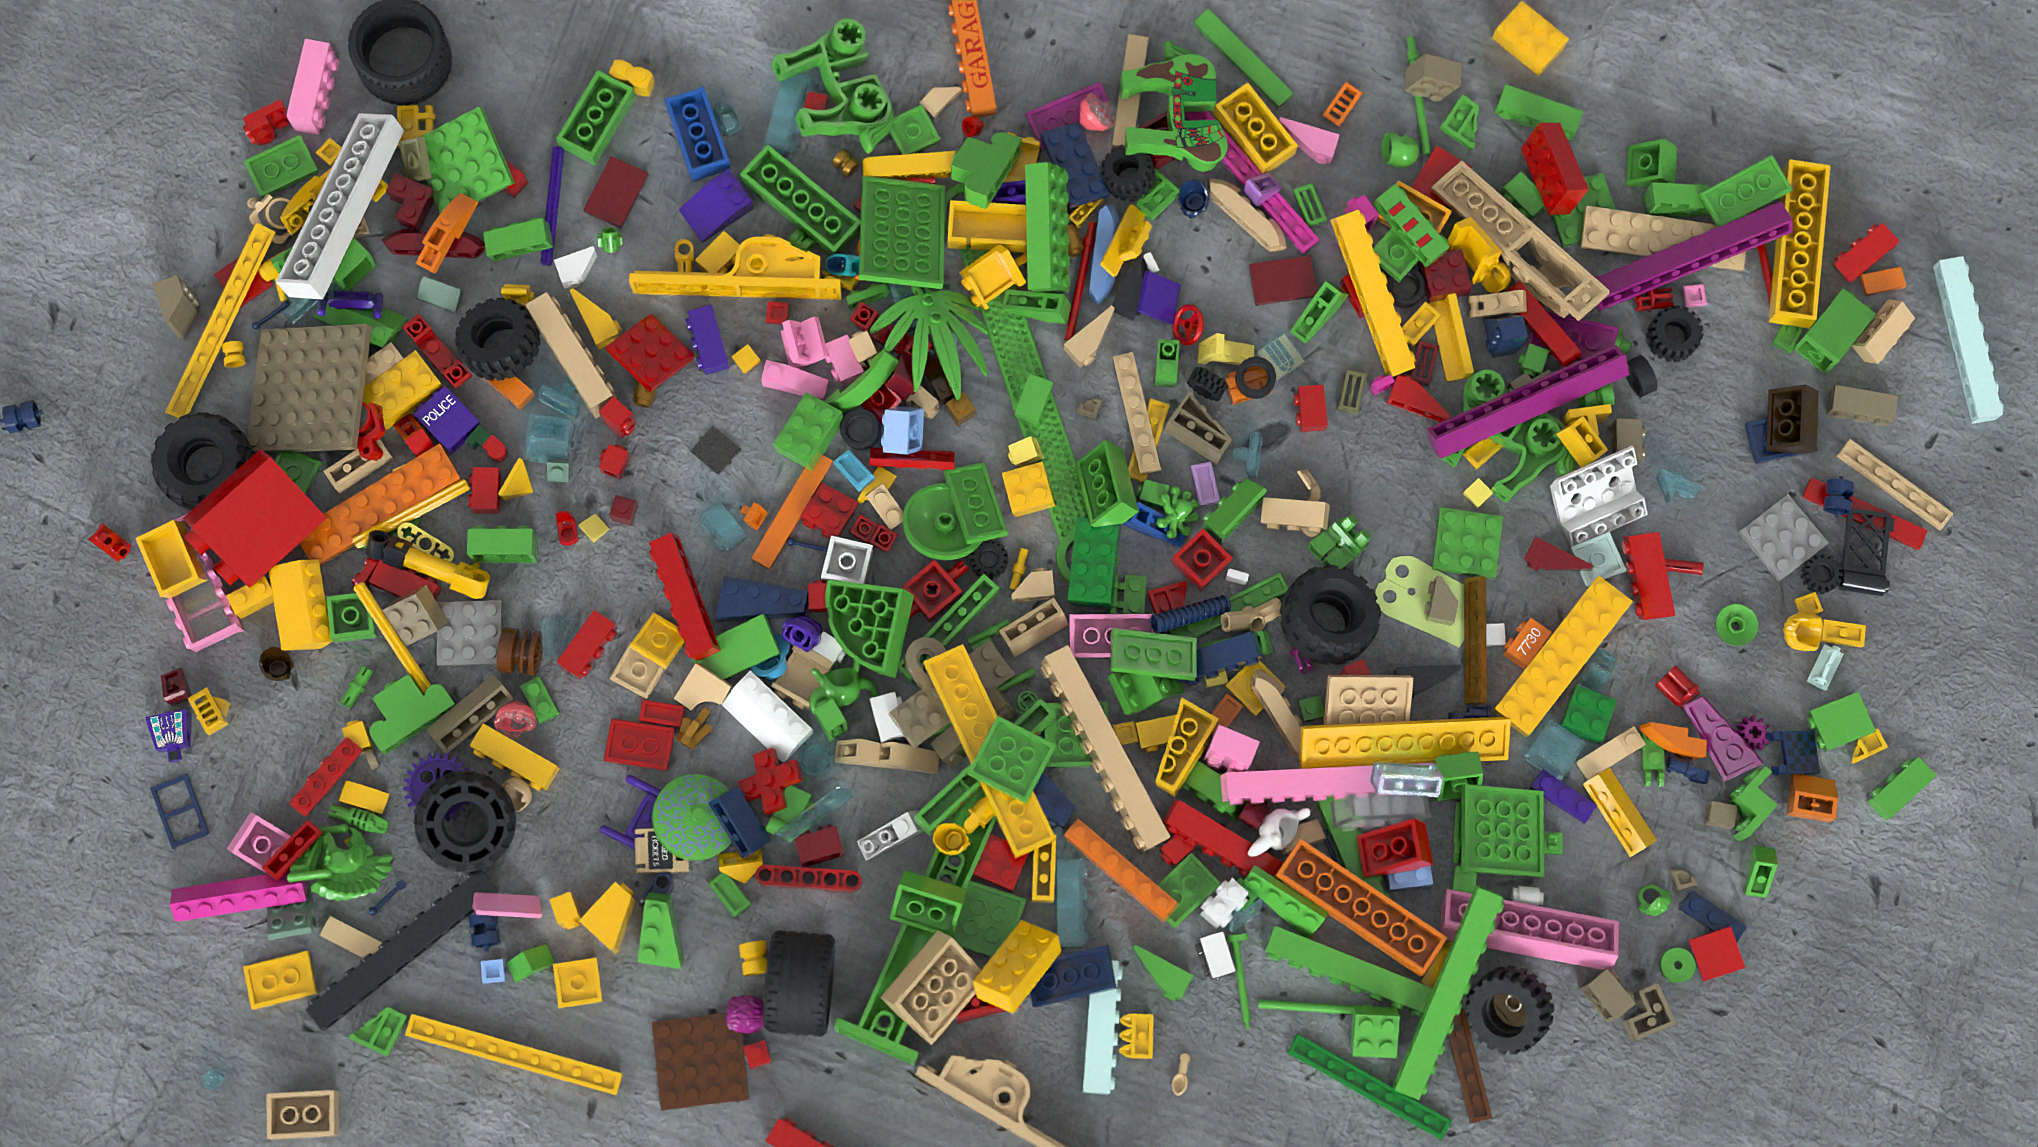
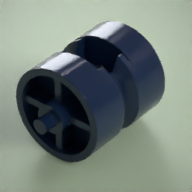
(19, 417)
(1838, 498)
(484, 934)

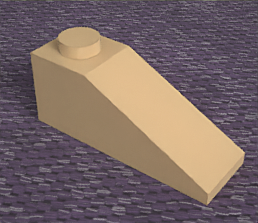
(1086, 343)
(1610, 753)

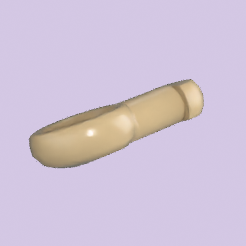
(1180, 1080)

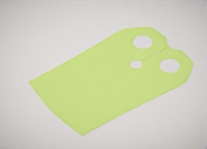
(1411, 607)

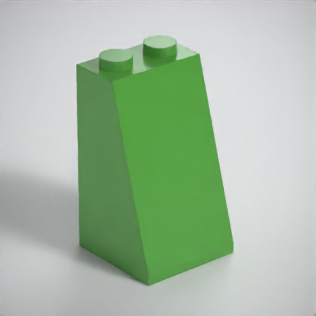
(1834, 331)

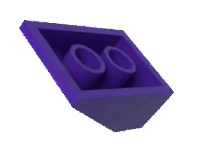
(716, 206)

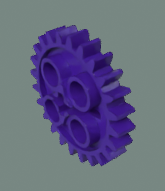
(417, 786)

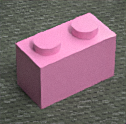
(844, 362)

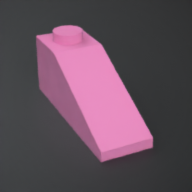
(1311, 140)
(793, 380)

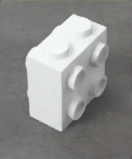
(1218, 910)

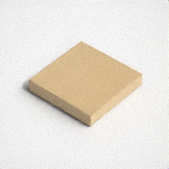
(637, 673)

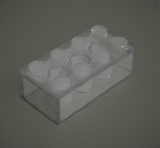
(1377, 810)

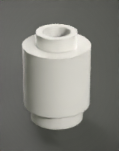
(1527, 895)

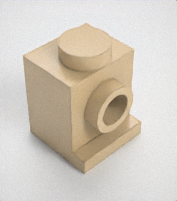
(924, 400)

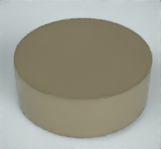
(370, 756)

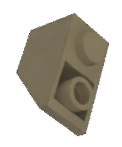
(1442, 603)

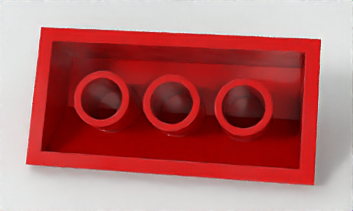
(1648, 575)

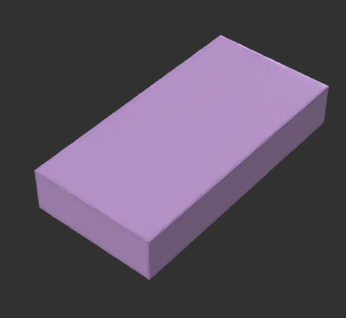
(1205, 483)

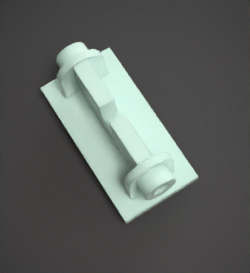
(1825, 667)

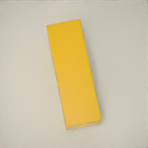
(1083, 212)

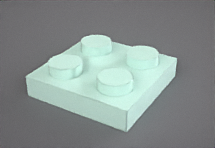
(1602, 554)

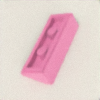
(507, 905)

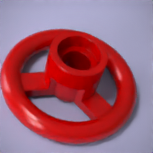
(1193, 325)

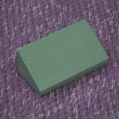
(439, 294)

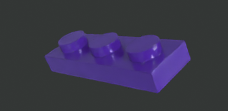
(1564, 796)

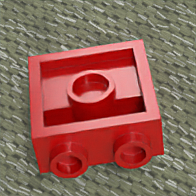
(263, 122)
(828, 511)

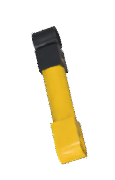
(399, 553)

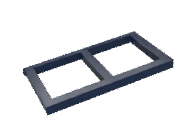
(164, 817)

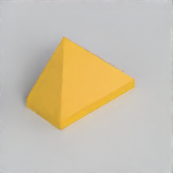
(517, 482)
(740, 868)

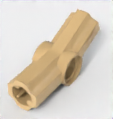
(1250, 617)

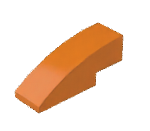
(513, 390)
(1675, 740)

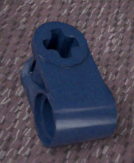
(654, 888)

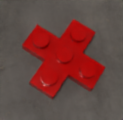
(770, 781)

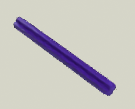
(553, 200)

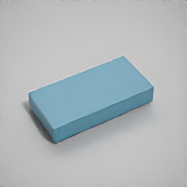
(854, 470)

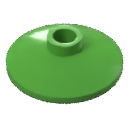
(1746, 622)

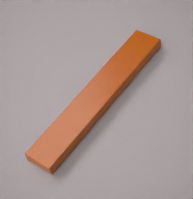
(790, 513)

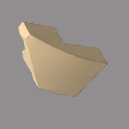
(938, 98)

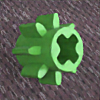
(610, 239)

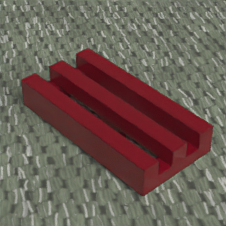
(1419, 379)

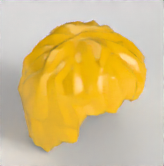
(1803, 631)

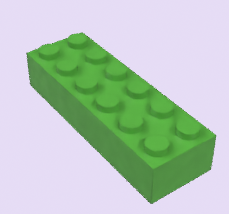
(801, 201)
(1047, 228)

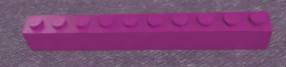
(1695, 254)
(1528, 401)

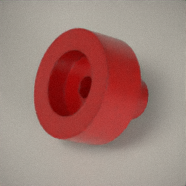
(972, 126)

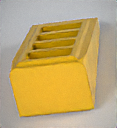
(214, 726)

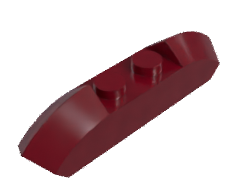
(410, 243)

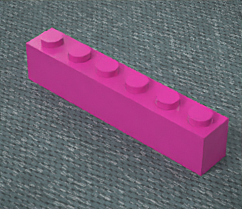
(235, 896)

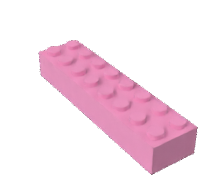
(1541, 932)

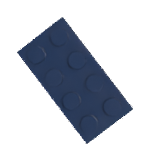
(1070, 149)
(1075, 977)

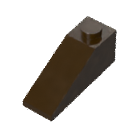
(937, 379)

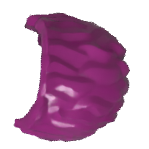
(745, 1014)

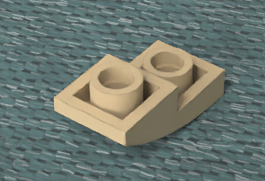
(1309, 832)

